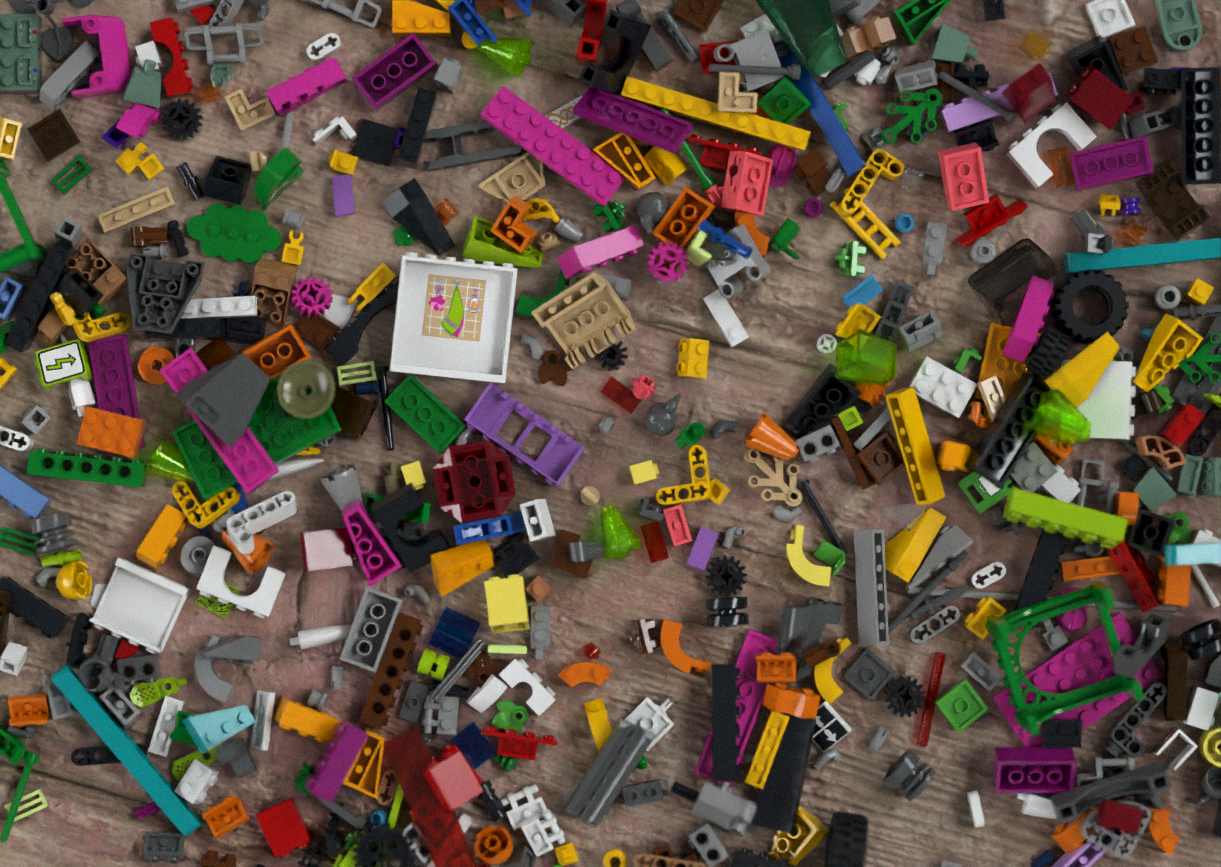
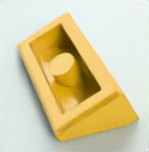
(9, 137)

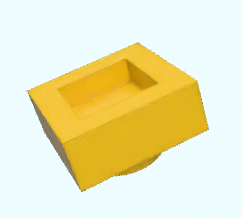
(151, 166)
(719, 491)

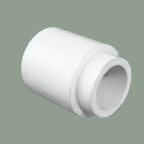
(868, 73)

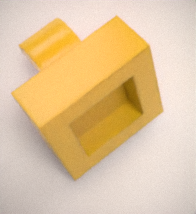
(1109, 202)
(566, 854)

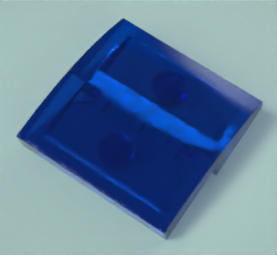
(454, 633)

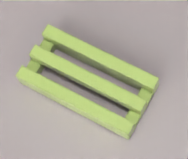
(354, 381)
(515, 649)
(42, 799)

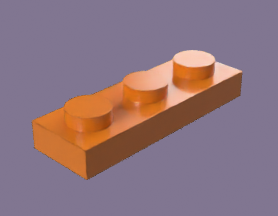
(1088, 568)

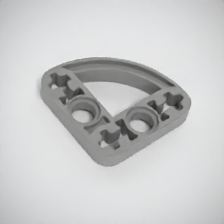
(1116, 840)

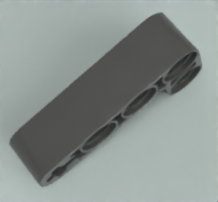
(652, 46)
(1140, 716)
(238, 755)

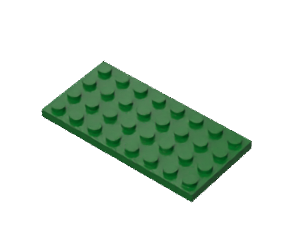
(274, 428)

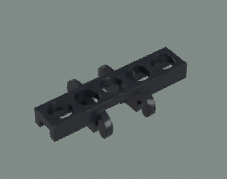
(314, 854)

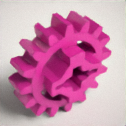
(660, 265)
(317, 291)

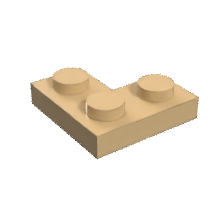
(730, 98)
(246, 114)

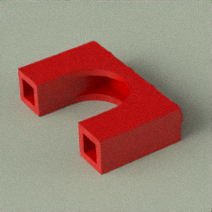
(592, 32)

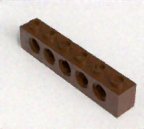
(369, 715)

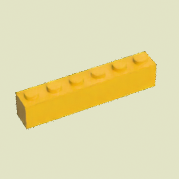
(915, 445)

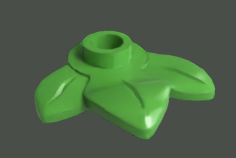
(1180, 532)
(506, 717)

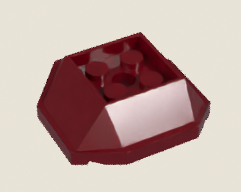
(453, 478)

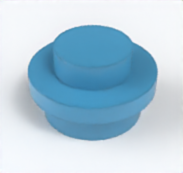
(904, 223)
(379, 816)

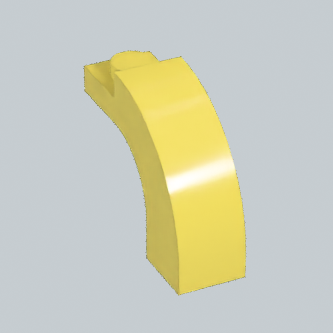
(802, 567)

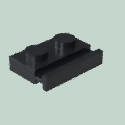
(245, 329)
(1062, 733)

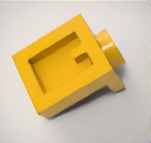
(342, 162)

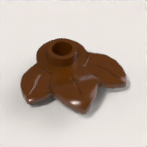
(555, 371)
(483, 666)

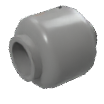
(983, 252)
(1167, 297)

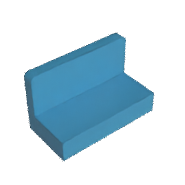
(863, 292)

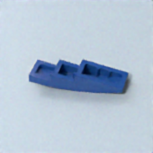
(489, 528)

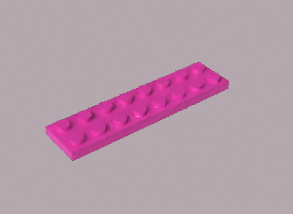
(553, 146)
(247, 456)
(750, 699)

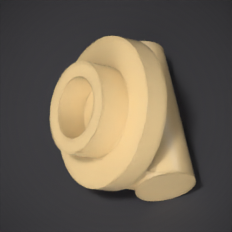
(258, 160)
(548, 241)
(590, 495)

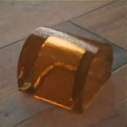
(209, 93)
(446, 211)
(1134, 232)

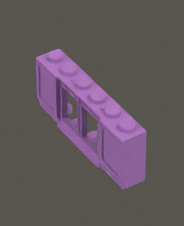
(491, 413)

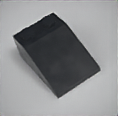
(1100, 56)

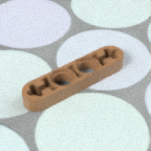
(671, 861)

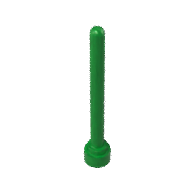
(705, 180)
(30, 761)

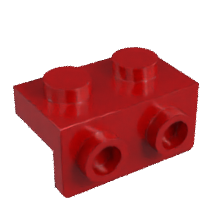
(707, 56)

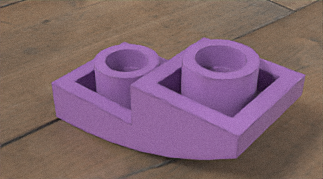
(343, 195)
(702, 549)

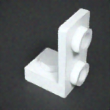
(336, 123)

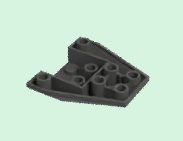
(160, 291)
(226, 396)

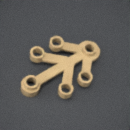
(775, 479)

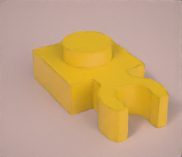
(293, 252)
(65, 312)

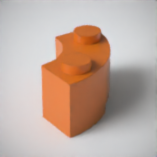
(760, 240)
(585, 671)
(791, 700)
(1160, 831)
(1068, 833)

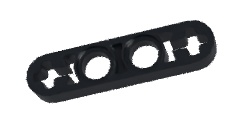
(1213, 424)
(109, 755)

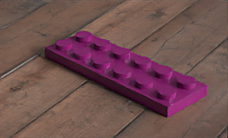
(633, 119)
(114, 377)

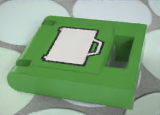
(986, 489)

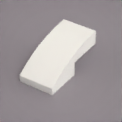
(486, 695)

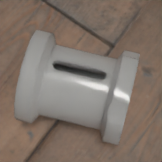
(294, 218)

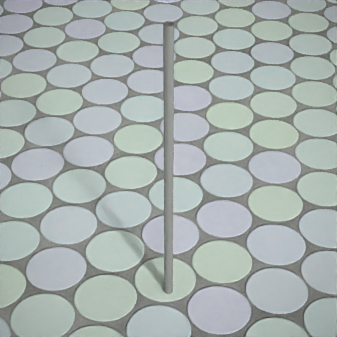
(1014, 597)

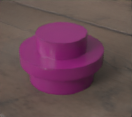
(813, 207)

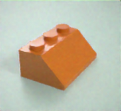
(683, 219)

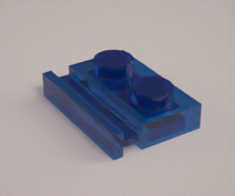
(474, 745)

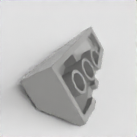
(946, 546)

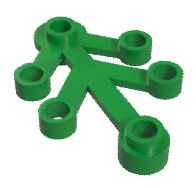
(914, 114)
(1200, 359)

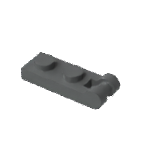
(344, 811)

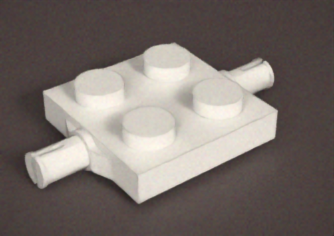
(652, 718)

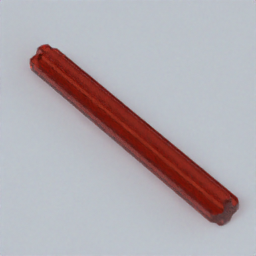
(931, 697)

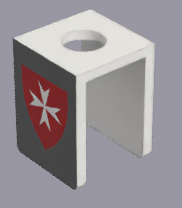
(1185, 752)

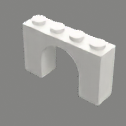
(1062, 120)
(213, 583)

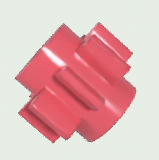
(714, 195)
(643, 387)

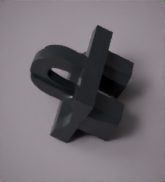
(972, 79)

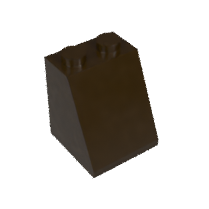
(352, 411)

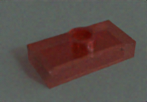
(620, 395)
(654, 542)

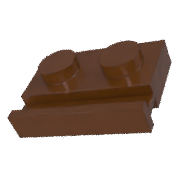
(946, 89)
(316, 329)

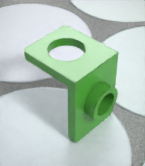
(831, 556)

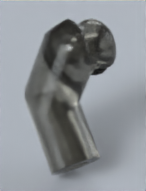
(1108, 772)

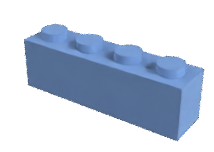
(22, 494)

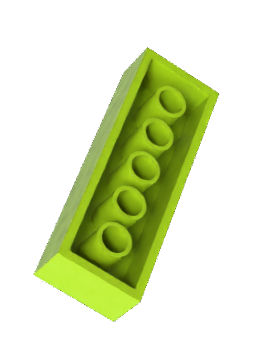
(1064, 518)

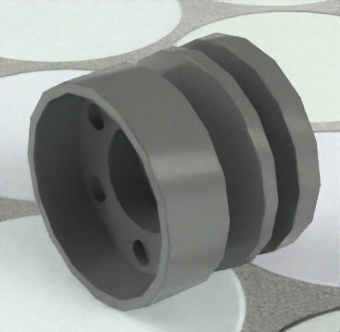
(53, 533)
(911, 777)

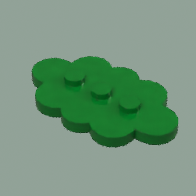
(234, 233)

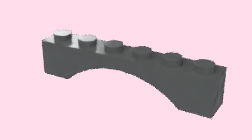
(1075, 802)

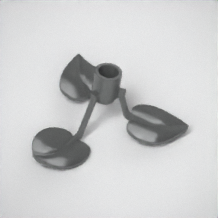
(54, 41)

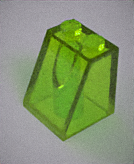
(866, 359)
(1060, 419)

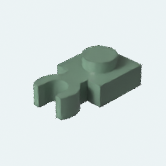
(220, 74)

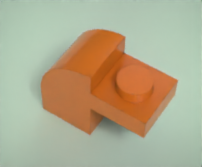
(1127, 506)

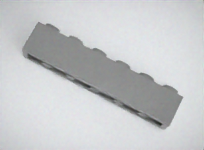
(871, 587)

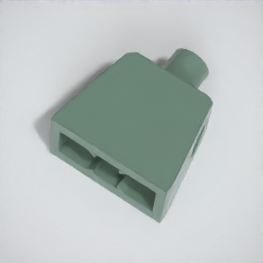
(952, 46)
(144, 85)
(1152, 490)

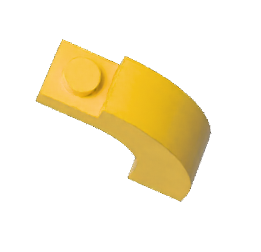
(822, 674)
(598, 721)

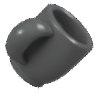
(1089, 550)

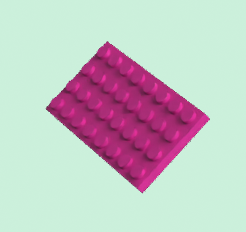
(1073, 667)

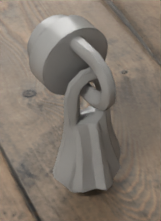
(887, 54)

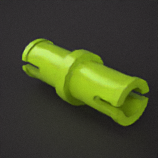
(61, 558)

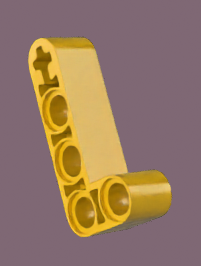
(865, 184)

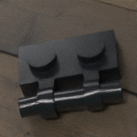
(519, 560)

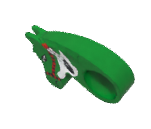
(277, 176)

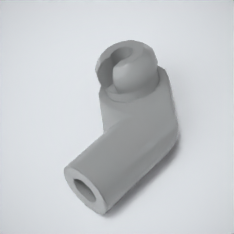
(535, 344)
(785, 515)
(417, 591)

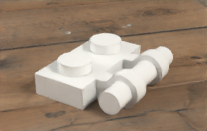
(525, 811)
(537, 836)

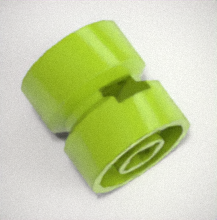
(428, 659)

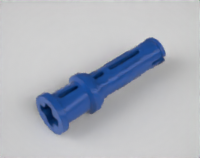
(717, 235)

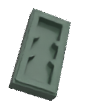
(1189, 475)

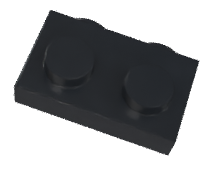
(1161, 81)
(980, 133)

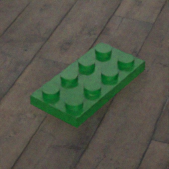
(425, 413)

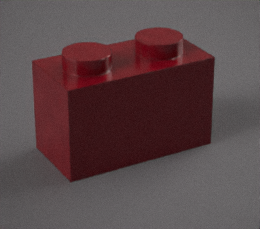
(1119, 815)

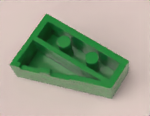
(917, 17)

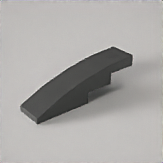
(894, 310)

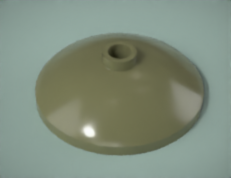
(295, 383)

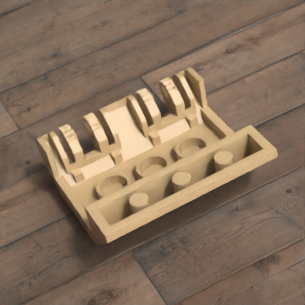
(585, 318)

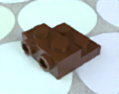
(881, 458)

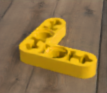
(93, 325)
(696, 483)
(205, 509)

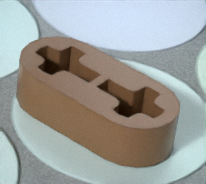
(383, 785)

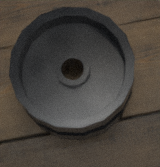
(727, 612)
(1203, 639)

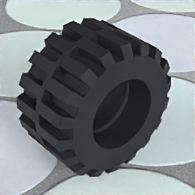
(1048, 352)

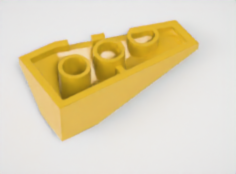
(1167, 348)
(1085, 370)

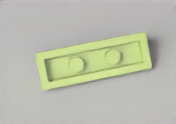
(695, 254)

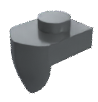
(1098, 243)

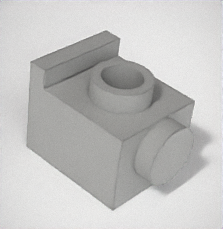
(36, 426)

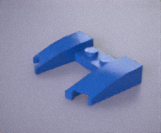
(465, 14)

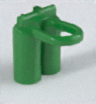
(784, 237)

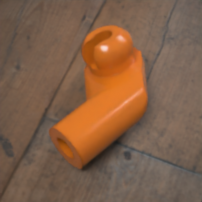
(976, 416)

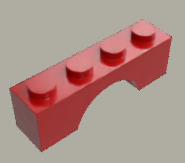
(176, 81)

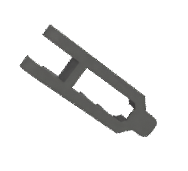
(459, 159)

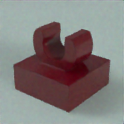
(1137, 105)

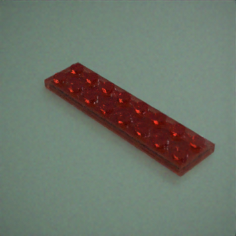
(439, 829)

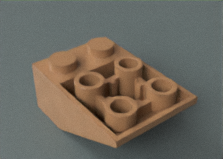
(99, 270)
(273, 289)

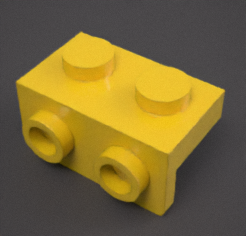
(693, 358)
(976, 621)

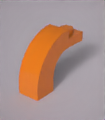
(670, 643)

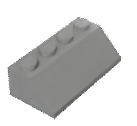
(371, 629)

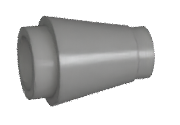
(568, 229)

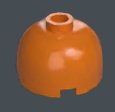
(493, 845)

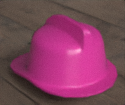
(783, 164)
(1075, 619)

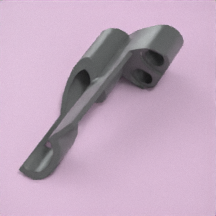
(806, 623)

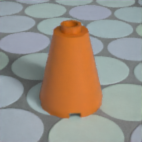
(771, 439)
(256, 558)

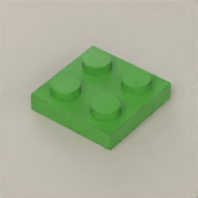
(961, 705)

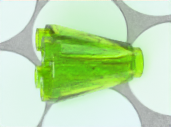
(508, 53)
(617, 534)

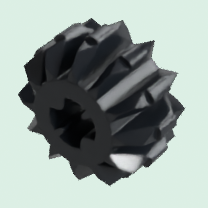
(618, 356)

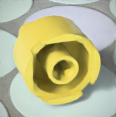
(1208, 745)

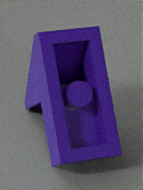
(116, 137)

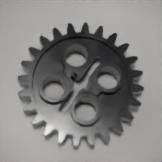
(401, 852)

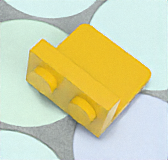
(858, 318)

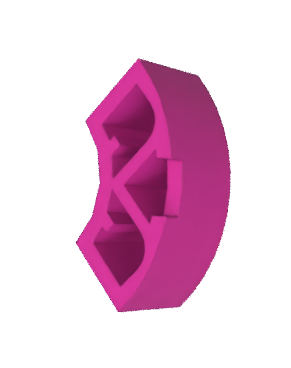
(138, 120)

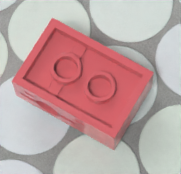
(963, 176)
(746, 183)

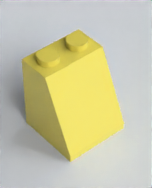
(507, 604)

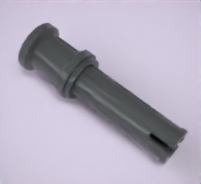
(672, 28)
(1192, 312)

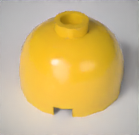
(73, 581)

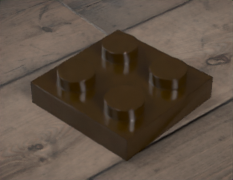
(54, 135)

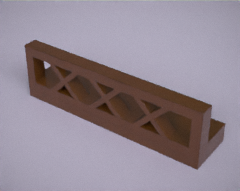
(850, 453)

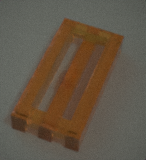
(1068, 163)

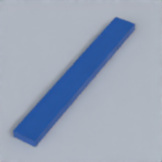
(826, 118)

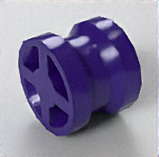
(1130, 206)

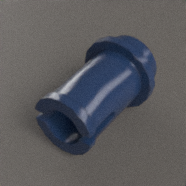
(368, 388)
(1043, 860)

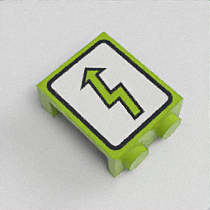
(62, 364)

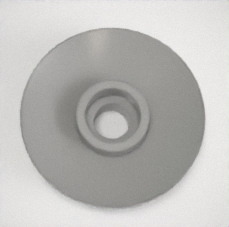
(196, 563)

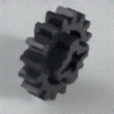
(190, 118)
(734, 575)
(897, 694)

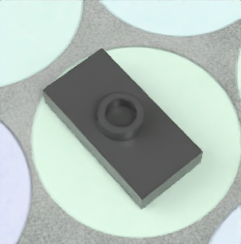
(414, 701)

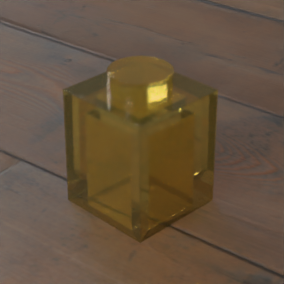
(1035, 46)

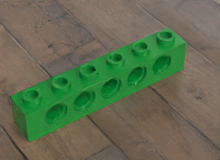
(37, 466)

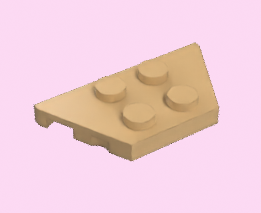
(519, 178)

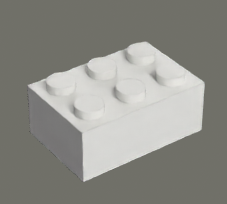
(942, 387)

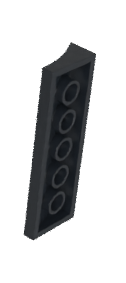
(1201, 125)
(1009, 432)
(782, 791)

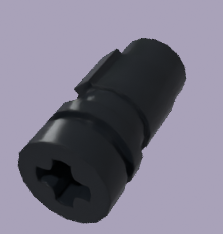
(491, 801)

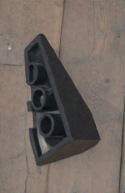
(415, 212)
(821, 402)

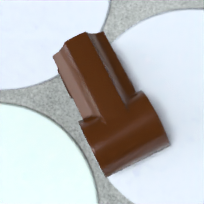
(144, 236)
(819, 654)

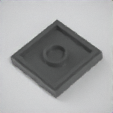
(868, 674)

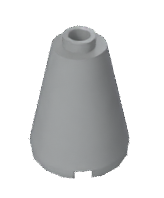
(343, 485)

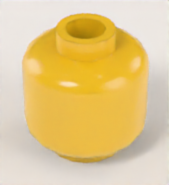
(615, 852)

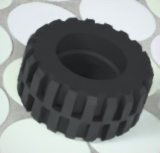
(1111, 292)
(847, 840)

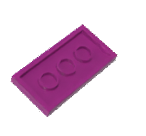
(1111, 163)

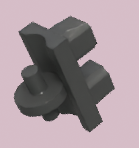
(1001, 522)

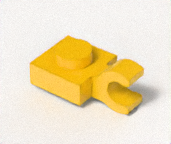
(130, 159)

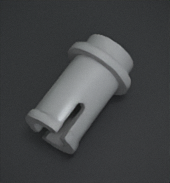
(156, 251)
(220, 524)
(337, 677)
(878, 739)

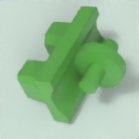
(848, 259)

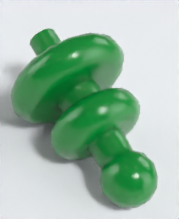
(509, 764)

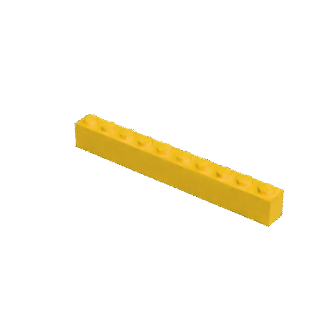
(707, 112)

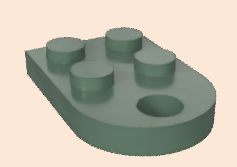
(1177, 20)

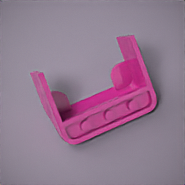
(113, 52)

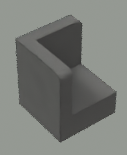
(521, 857)

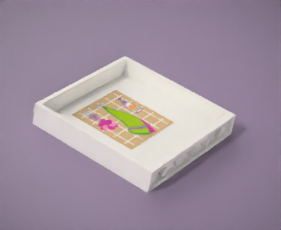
(453, 318)

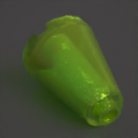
(169, 463)

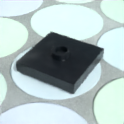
(375, 142)

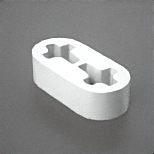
(326, 50)
(985, 571)
(975, 809)

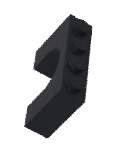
(612, 75)
(388, 513)

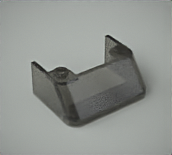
(1010, 272)

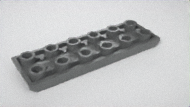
(1192, 393)
(608, 772)

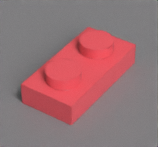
(677, 525)

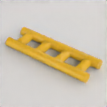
(866, 235)

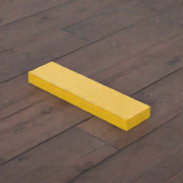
(767, 749)

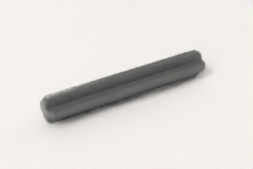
(457, 670)

